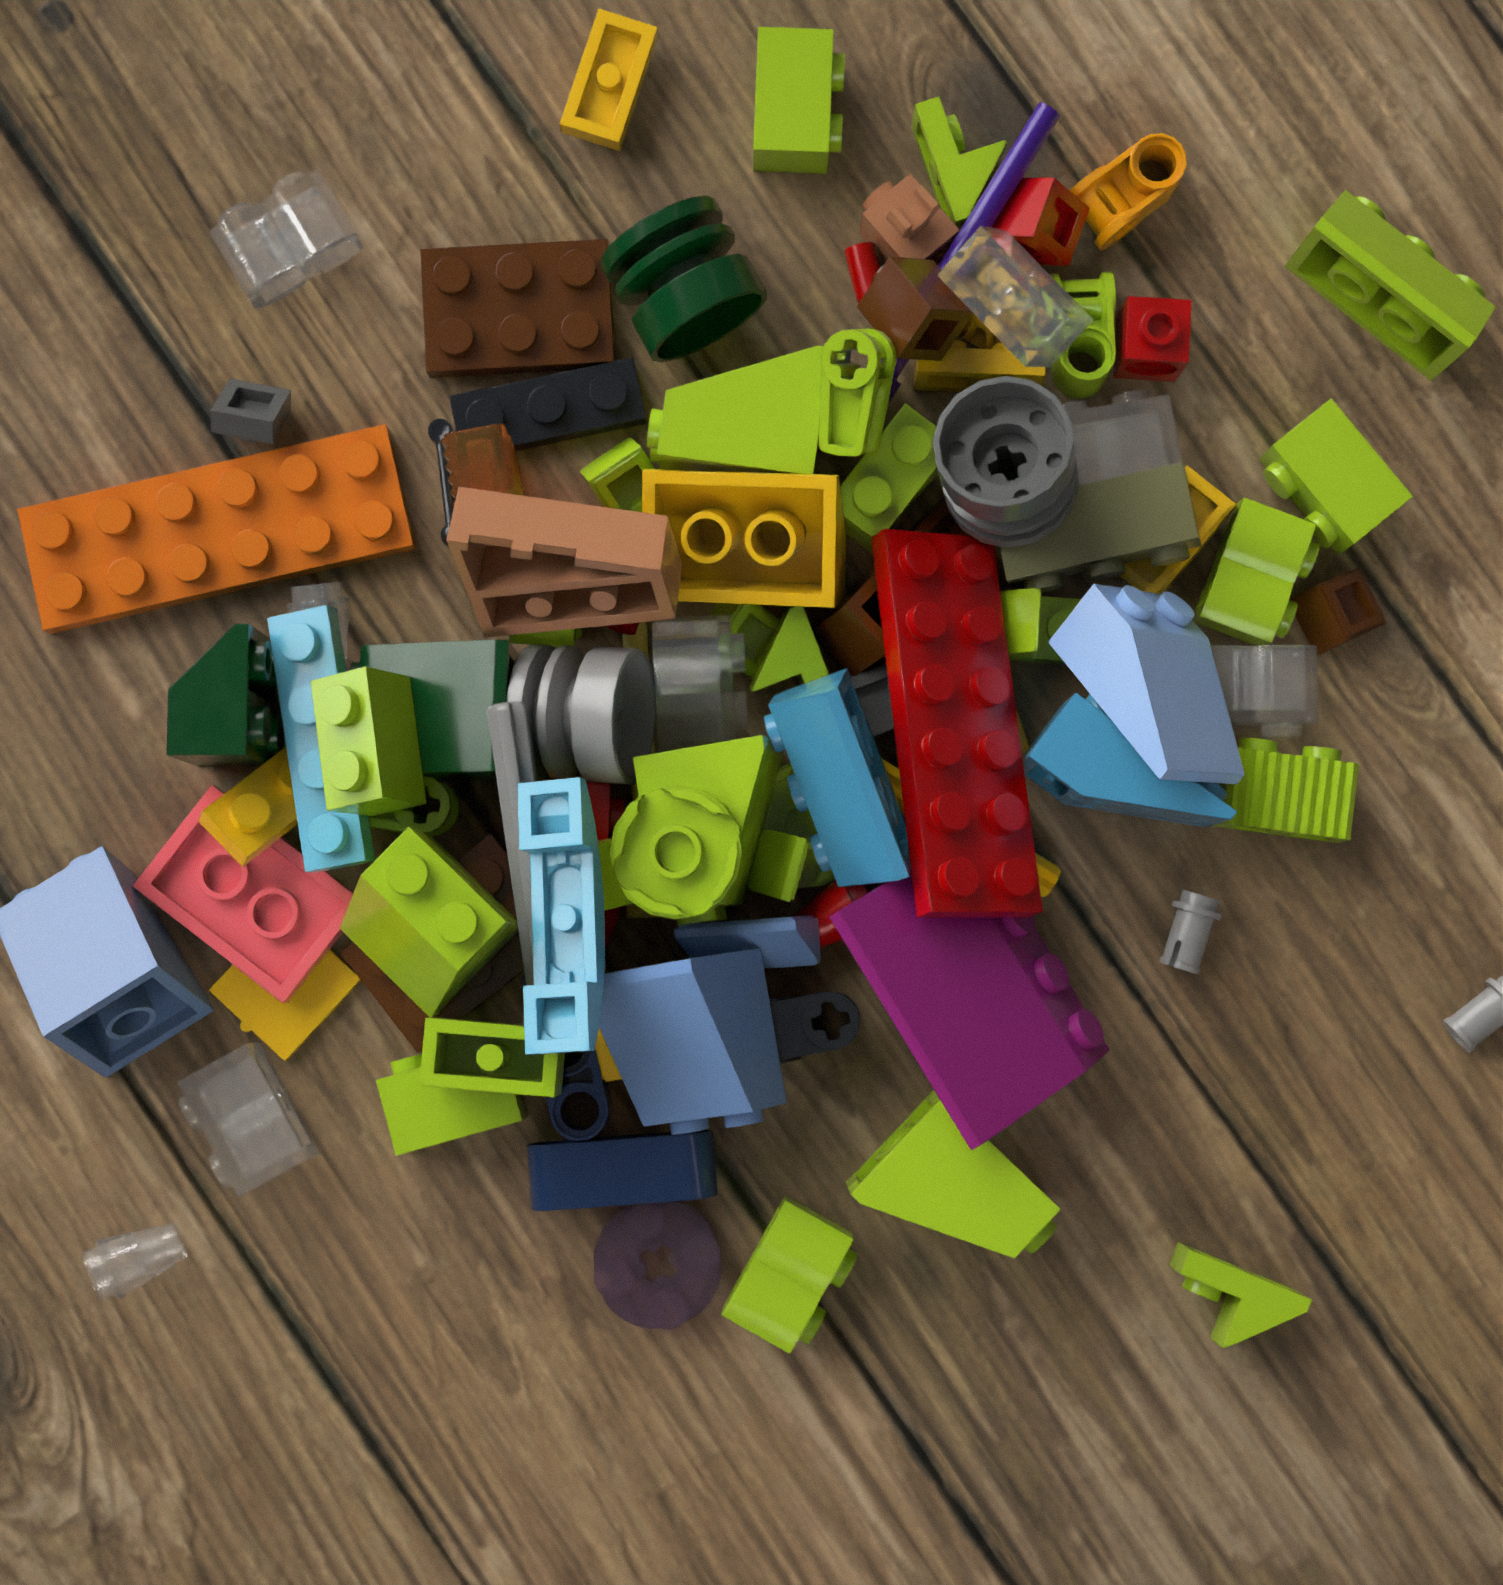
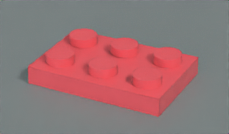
(259, 916)

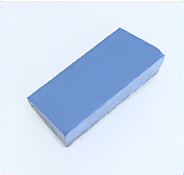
(782, 940)

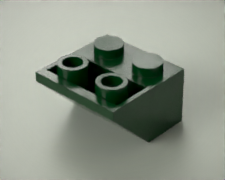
(226, 704)

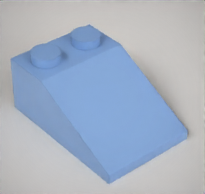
(1153, 680)

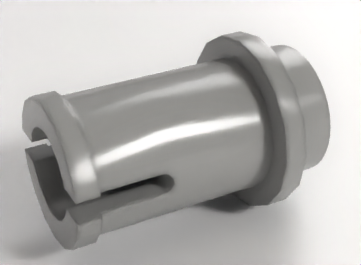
(1190, 931)
(1478, 1017)

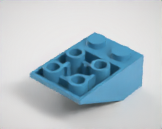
(1093, 766)

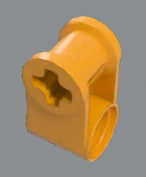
(1123, 196)

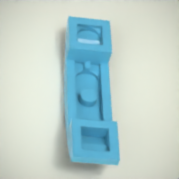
(567, 916)

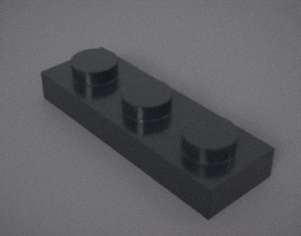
(556, 405)

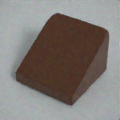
(1338, 611)

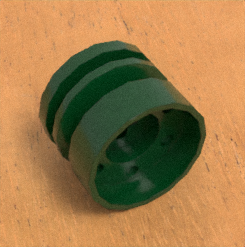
(683, 278)

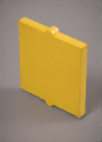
(289, 1024)

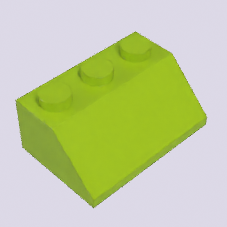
(1391, 285)

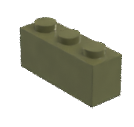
(1109, 526)

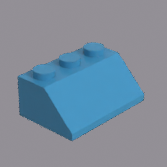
(840, 781)

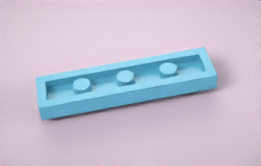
(304, 649)

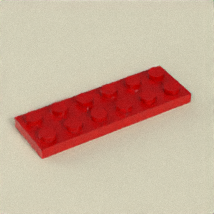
(955, 727)

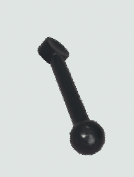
(436, 431)

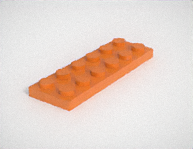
(216, 529)

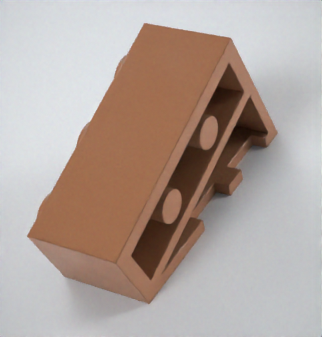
(561, 563)

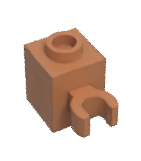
(906, 222)

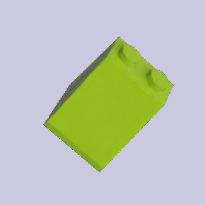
(743, 419)
(735, 773)
(425, 920)
(939, 1183)

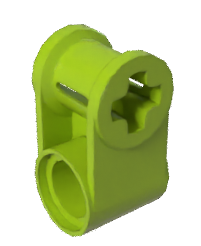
(1098, 300)

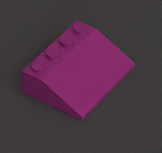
(974, 1005)

